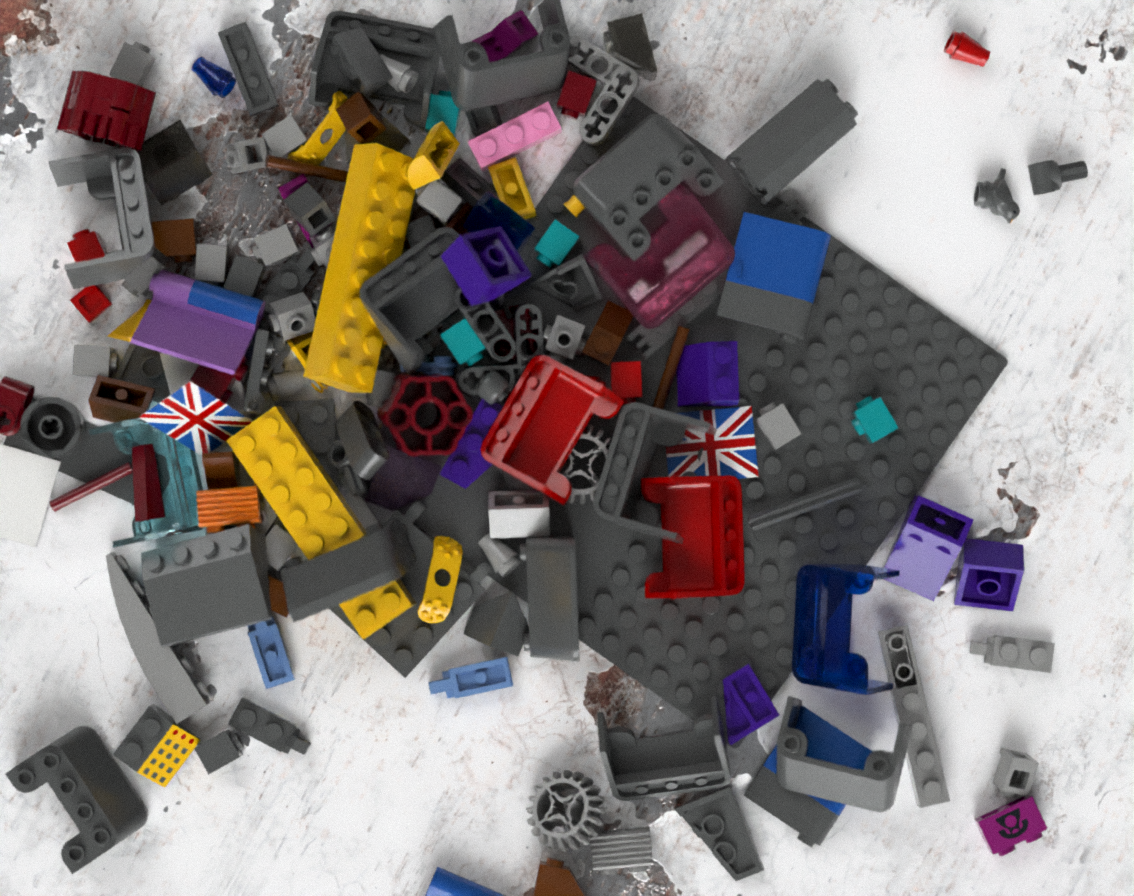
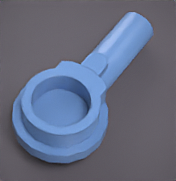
(441, 365)

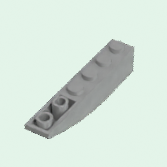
(162, 666)
(912, 710)

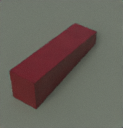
(146, 484)

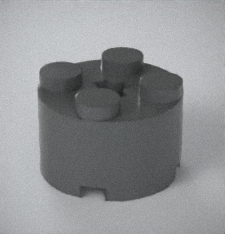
(35, 428)

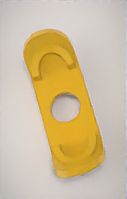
(315, 151)
(437, 599)

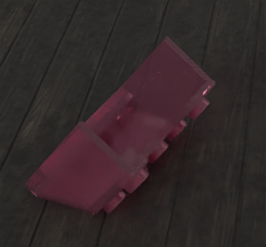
(678, 264)

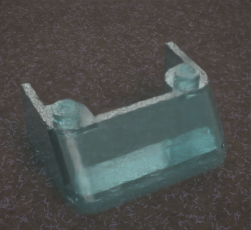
(177, 478)

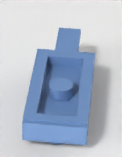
(270, 653)
(474, 678)

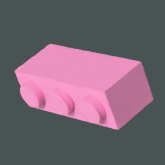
(515, 136)

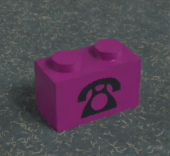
(1011, 825)

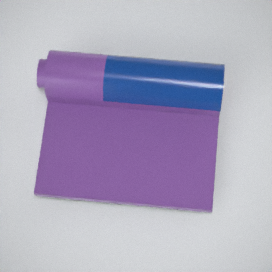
(198, 321)

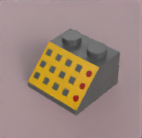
(157, 746)

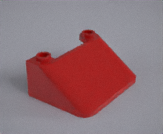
(545, 423)
(711, 522)

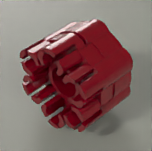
(110, 105)
(400, 410)

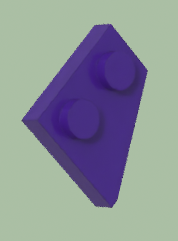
(745, 704)

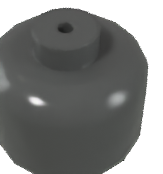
(493, 387)

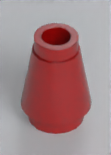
(966, 49)

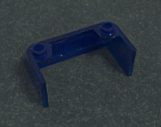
(824, 627)

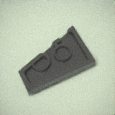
(723, 829)

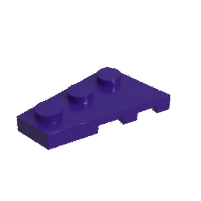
(466, 461)

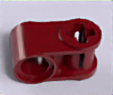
(14, 400)

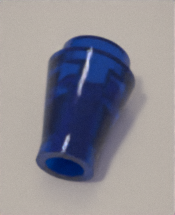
(215, 78)

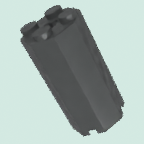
(792, 140)

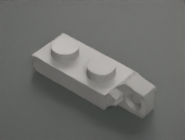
(1015, 653)

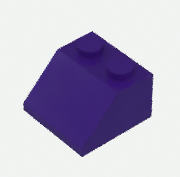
(485, 264)
(708, 375)
(989, 574)

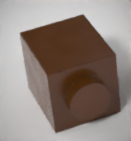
(361, 118)

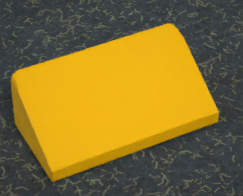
(512, 187)

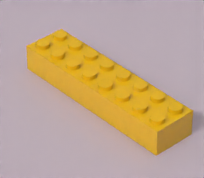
(365, 241)
(311, 508)

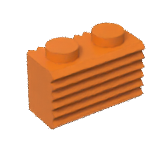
(228, 508)

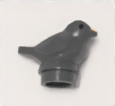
(996, 197)

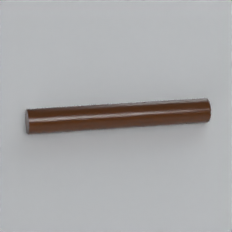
(306, 168)
(671, 367)

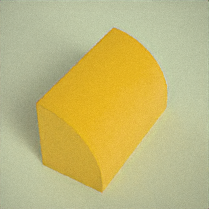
(432, 156)

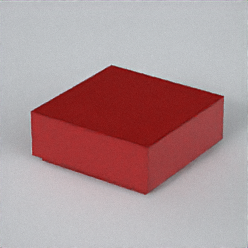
(91, 302)

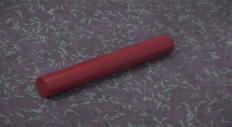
(91, 486)

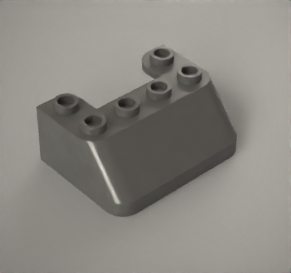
(637, 176)
(90, 791)

